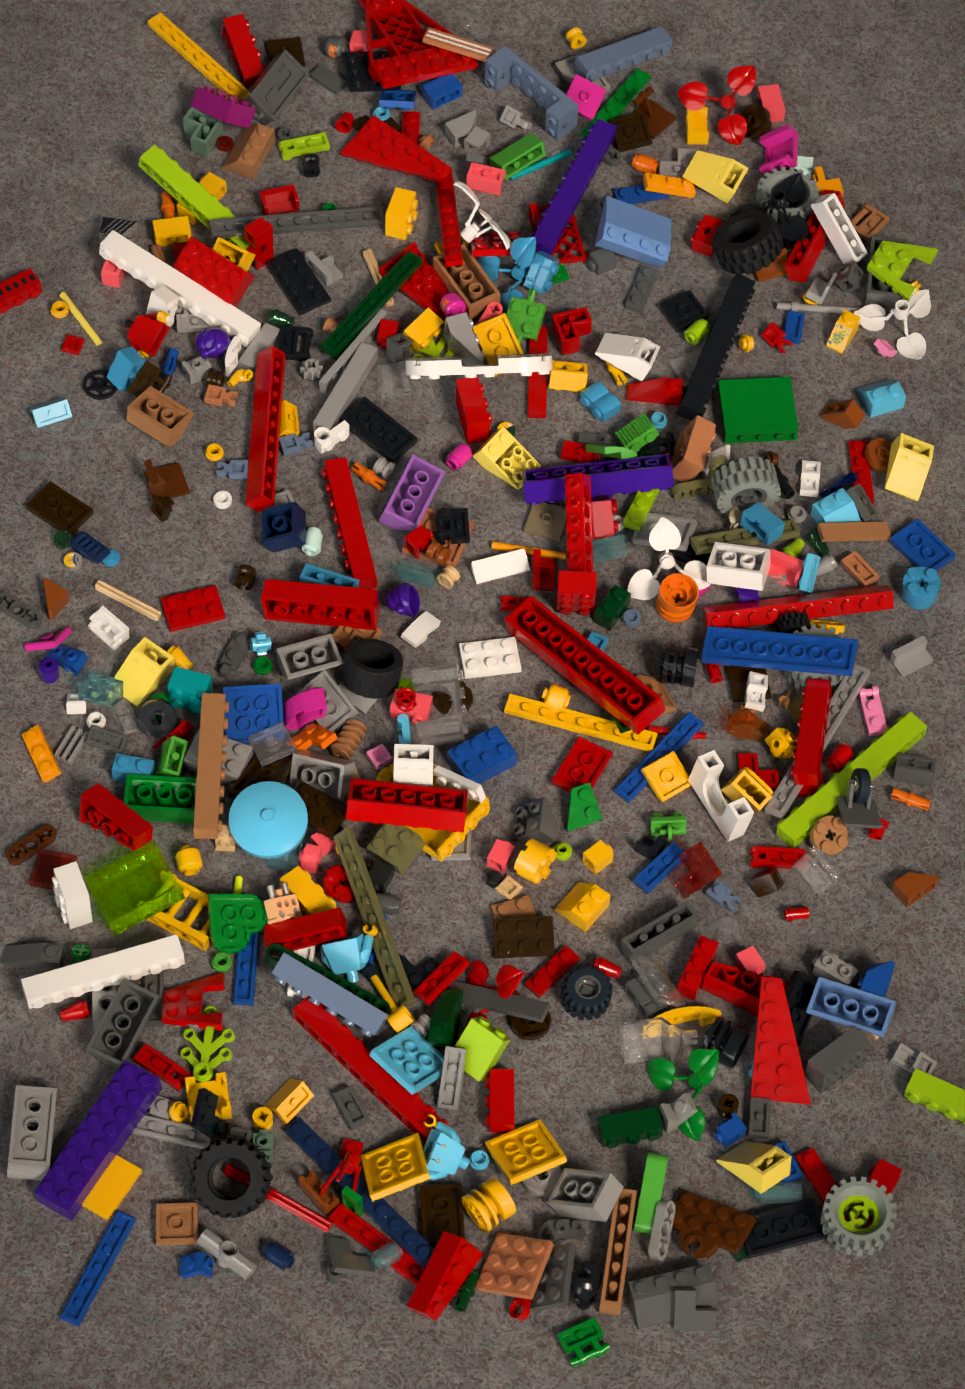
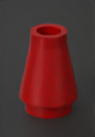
(608, 967)
(76, 1011)

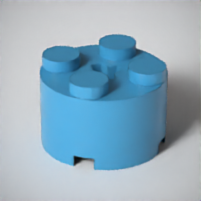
(920, 587)

